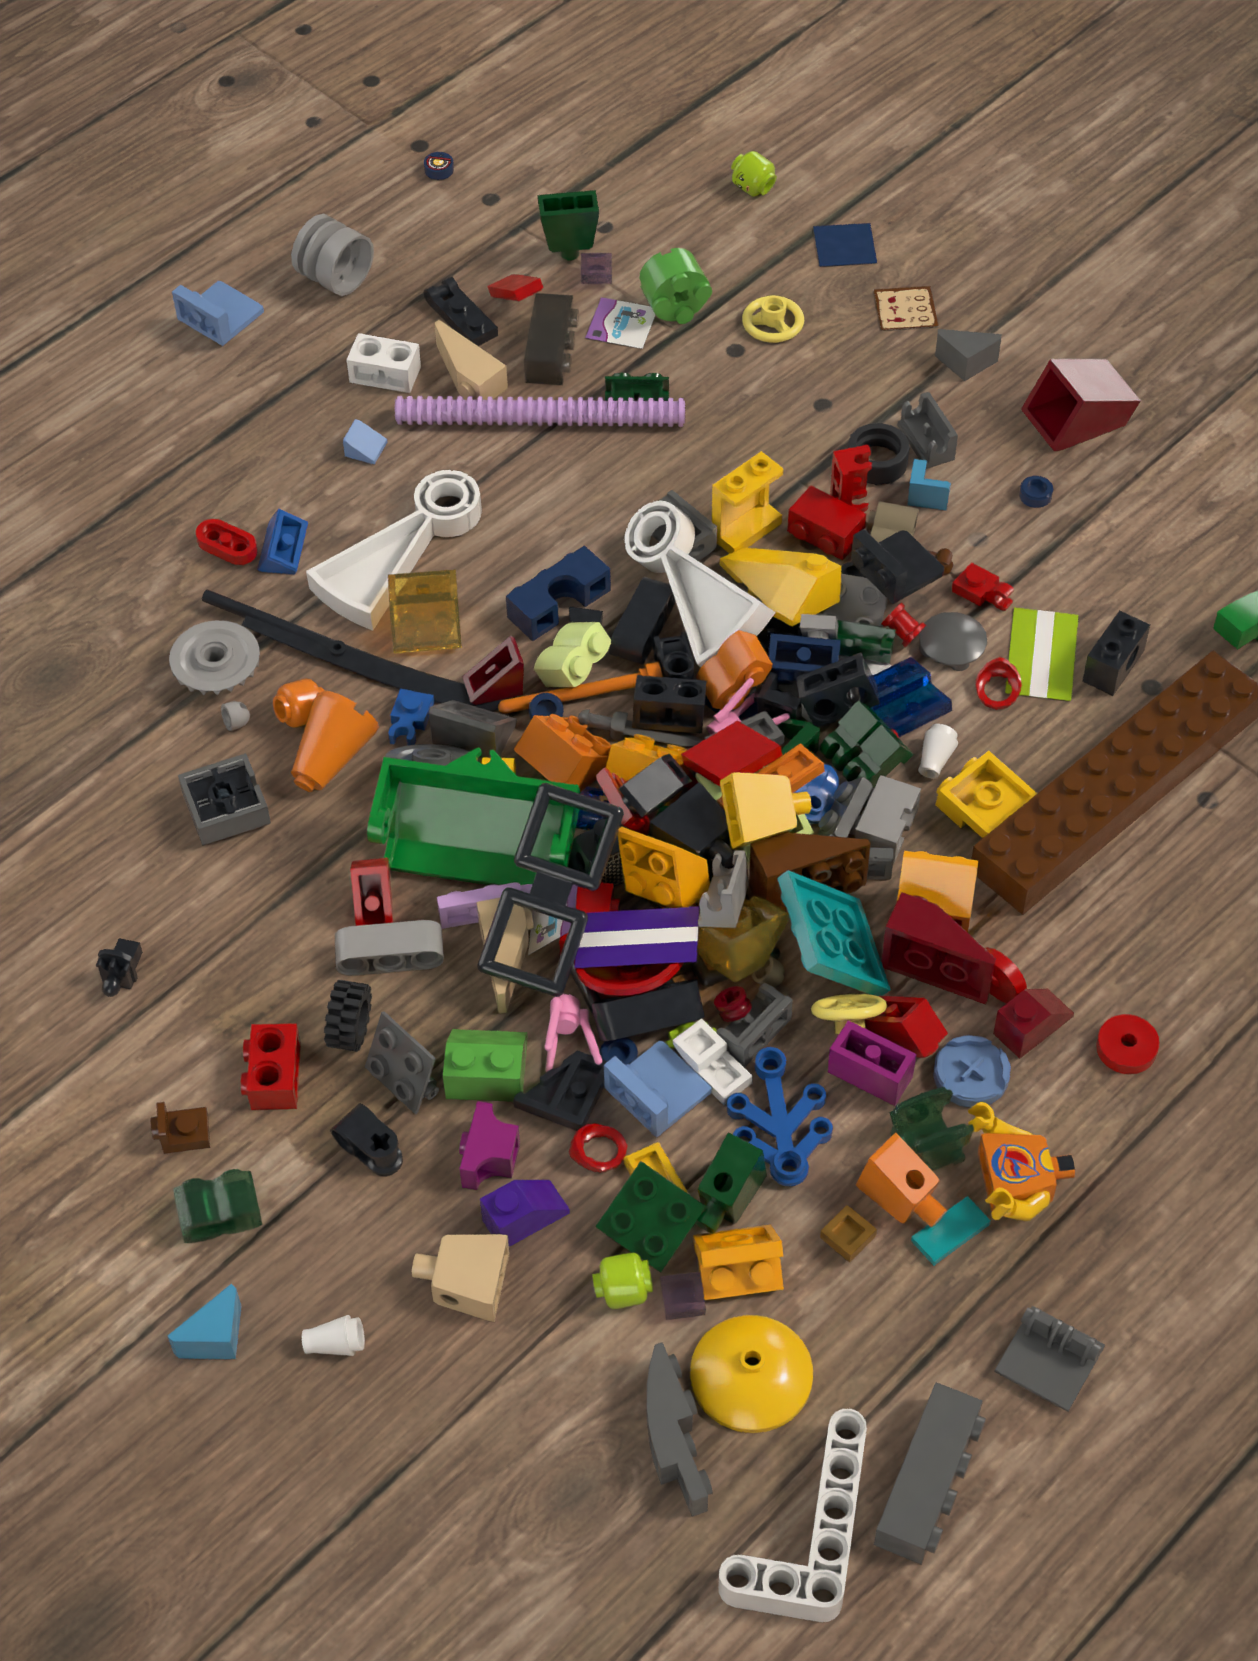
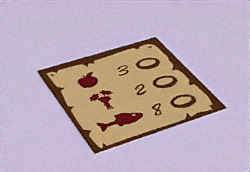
(905, 308)

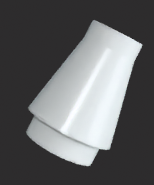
(937, 748)
(335, 1337)

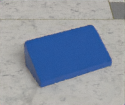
(282, 543)

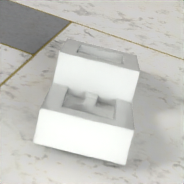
(709, 1058)

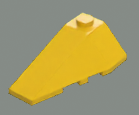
(786, 580)

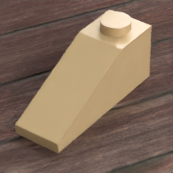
(469, 366)
(512, 947)

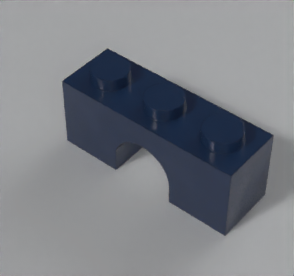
(576, 576)

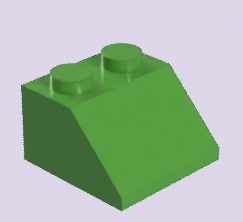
(484, 1065)

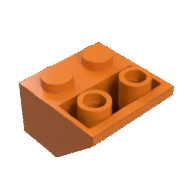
(563, 750)

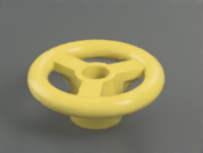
(772, 314)
(848, 1007)

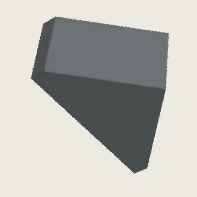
(967, 351)

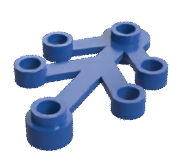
(779, 1123)

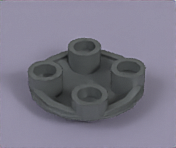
(953, 640)

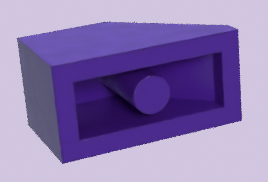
(522, 1208)

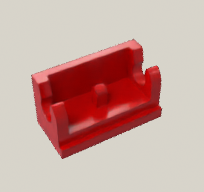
(850, 475)

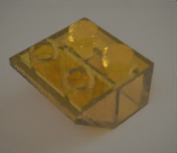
(424, 611)

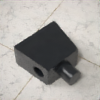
(695, 825)

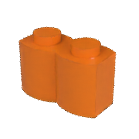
(736, 662)

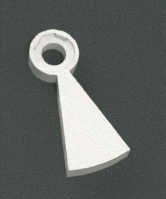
(357, 578)
(706, 601)

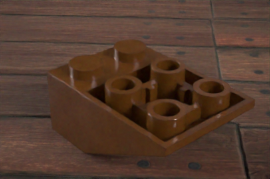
(825, 859)

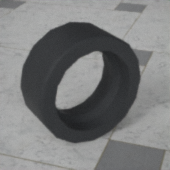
(884, 436)

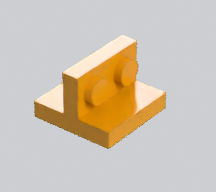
(739, 1261)

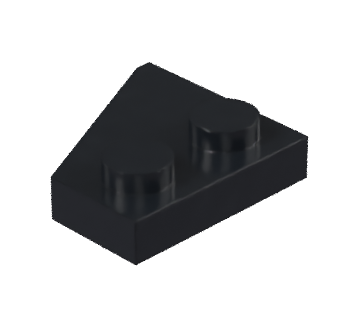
(567, 1092)

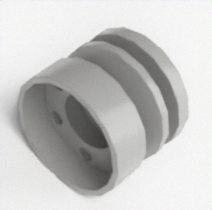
(332, 254)

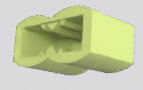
(572, 654)

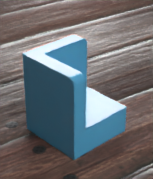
(927, 492)

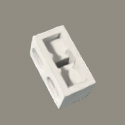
(383, 363)

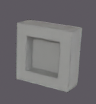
(819, 626)

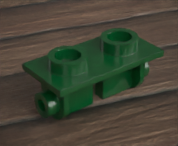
(647, 386)
(870, 640)

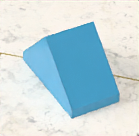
(211, 1330)

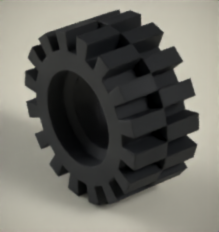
(348, 1015)

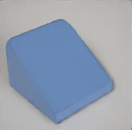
(363, 443)

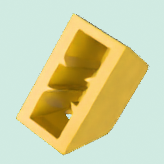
(760, 806)

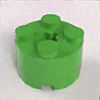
(675, 285)

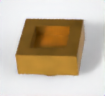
(848, 1233)

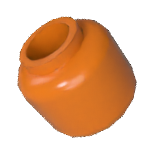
(295, 701)

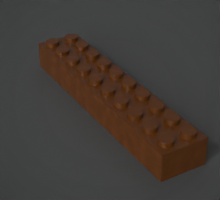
(1116, 782)

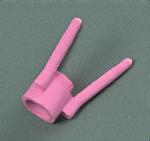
(726, 716)
(564, 1019)

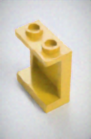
(742, 503)

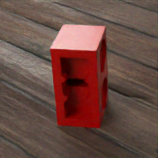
(275, 1066)

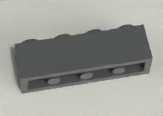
(928, 1473)

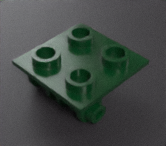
(650, 1216)

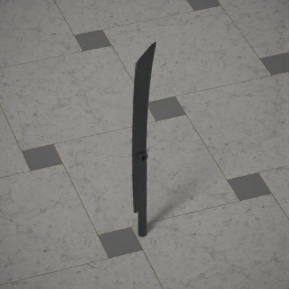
(345, 656)

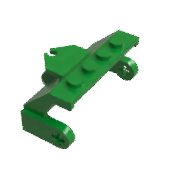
(464, 819)

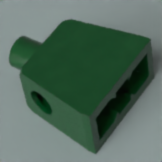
(569, 221)
(730, 1182)

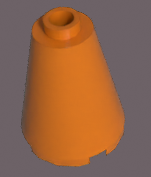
(330, 740)

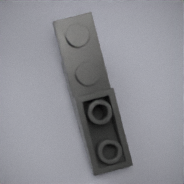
(668, 1425)

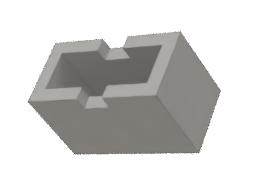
(887, 814)

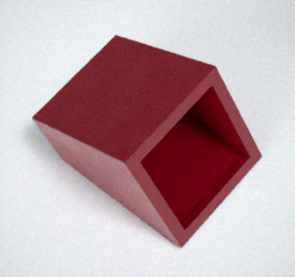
(1079, 401)

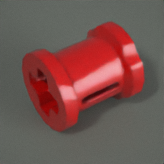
(906, 626)

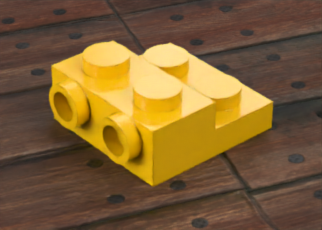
(983, 794)

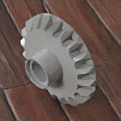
(214, 656)

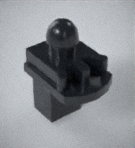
(119, 966)

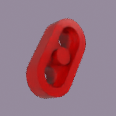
(231, 544)

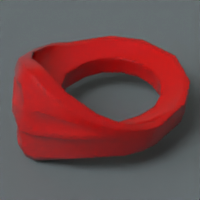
(995, 668)
(591, 1131)

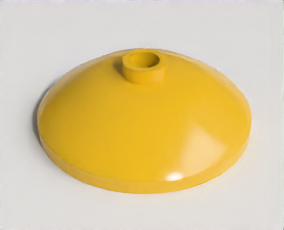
(747, 1395)

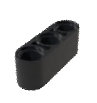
(642, 620)
(649, 1011)

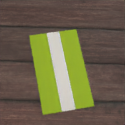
(1043, 652)

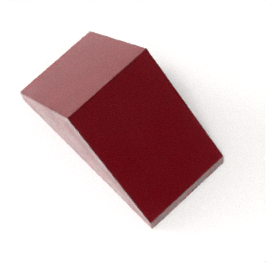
(496, 675)

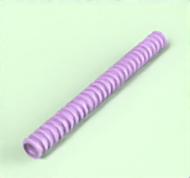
(539, 411)

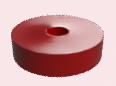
(1006, 979)
(1133, 1030)

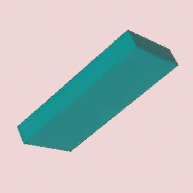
(951, 1232)

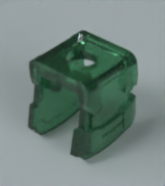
(925, 1132)

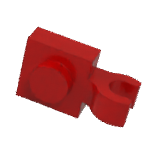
(981, 585)

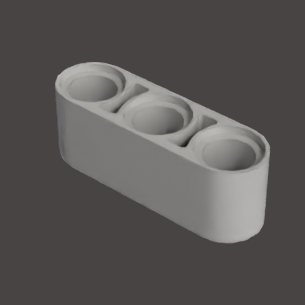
(388, 947)

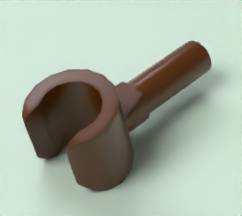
(944, 556)

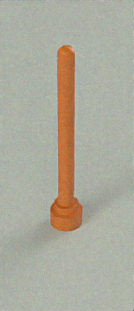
(584, 690)

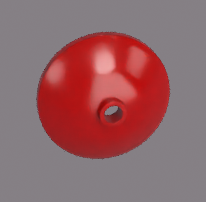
(627, 979)

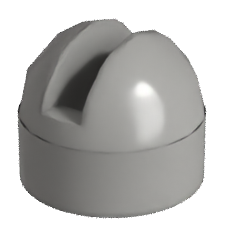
(234, 715)

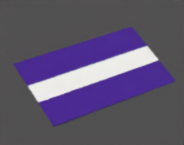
(639, 937)

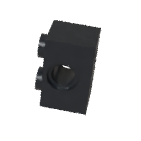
(1116, 653)

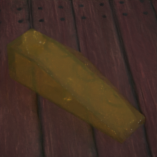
(744, 948)

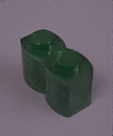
(217, 1206)

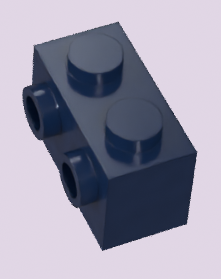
(800, 655)

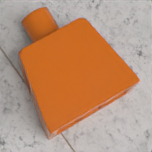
(901, 1183)

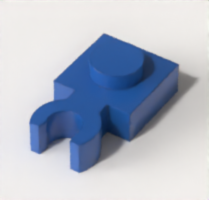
(408, 714)

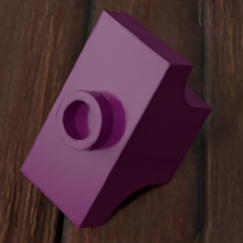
(487, 1148)

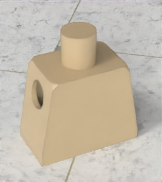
(466, 1273)

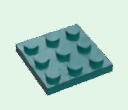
(833, 934)

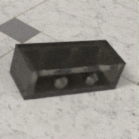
(550, 339)

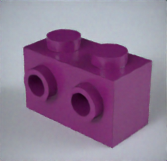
(871, 1063)

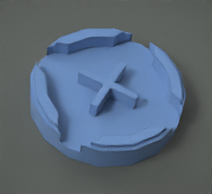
(972, 1070)

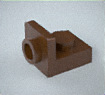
(181, 1129)

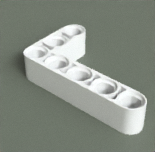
(826, 1534)

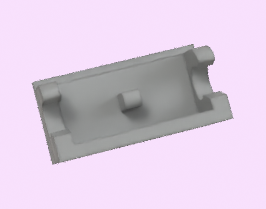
(725, 894)

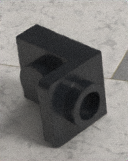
(776, 702)

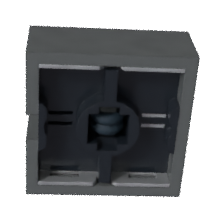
(224, 799)

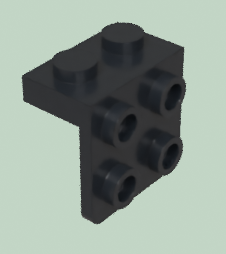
(895, 564)

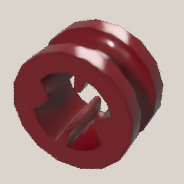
(732, 1004)

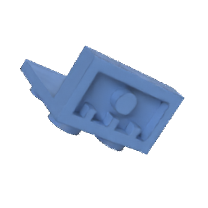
(217, 312)
(656, 1087)

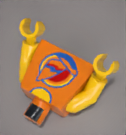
(1016, 1167)

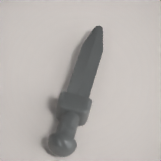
(620, 726)

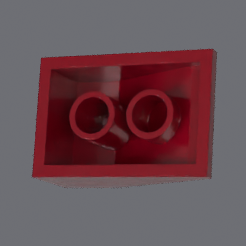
(936, 950)

